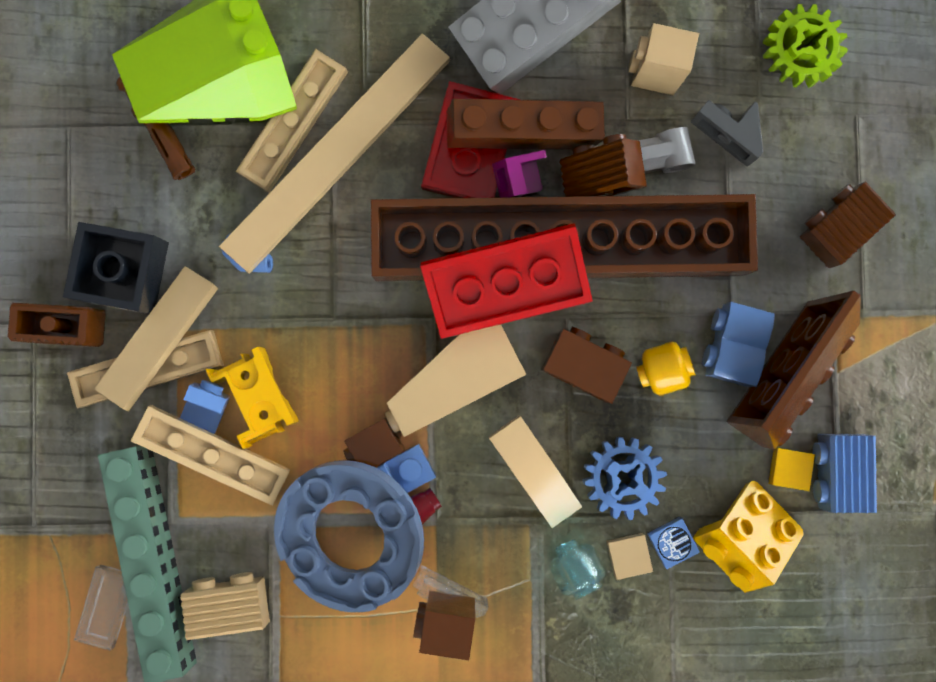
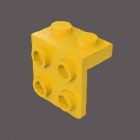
(751, 539)

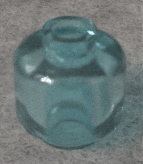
(577, 569)

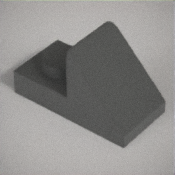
(738, 138)

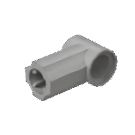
(668, 151)

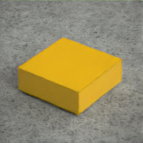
(791, 469)

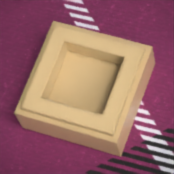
(629, 556)

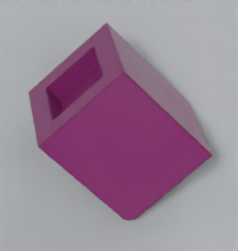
(518, 174)

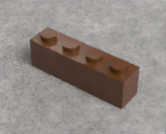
(524, 124)

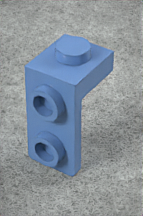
(205, 405)

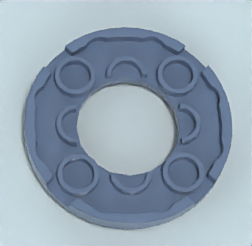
(319, 576)

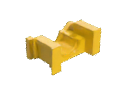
(256, 396)

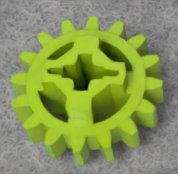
(808, 63)

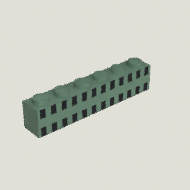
(147, 562)

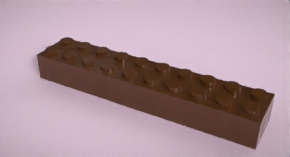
(615, 232)

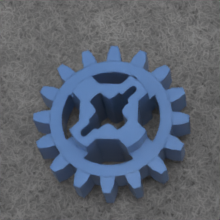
(614, 489)

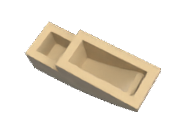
(535, 471)

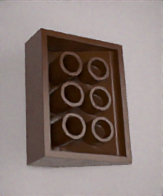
(797, 369)

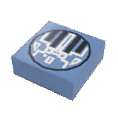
(673, 542)

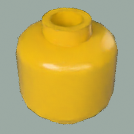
(666, 368)

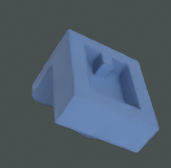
(409, 468)

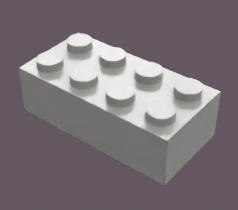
(517, 35)

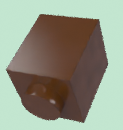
(374, 444)

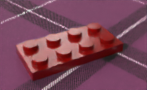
(507, 281)

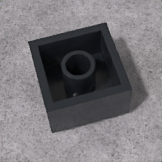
(115, 268)

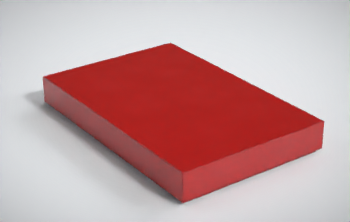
(461, 170)

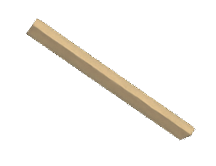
(334, 154)

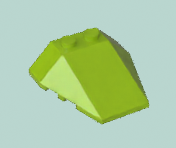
(206, 64)

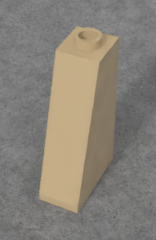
(456, 377)

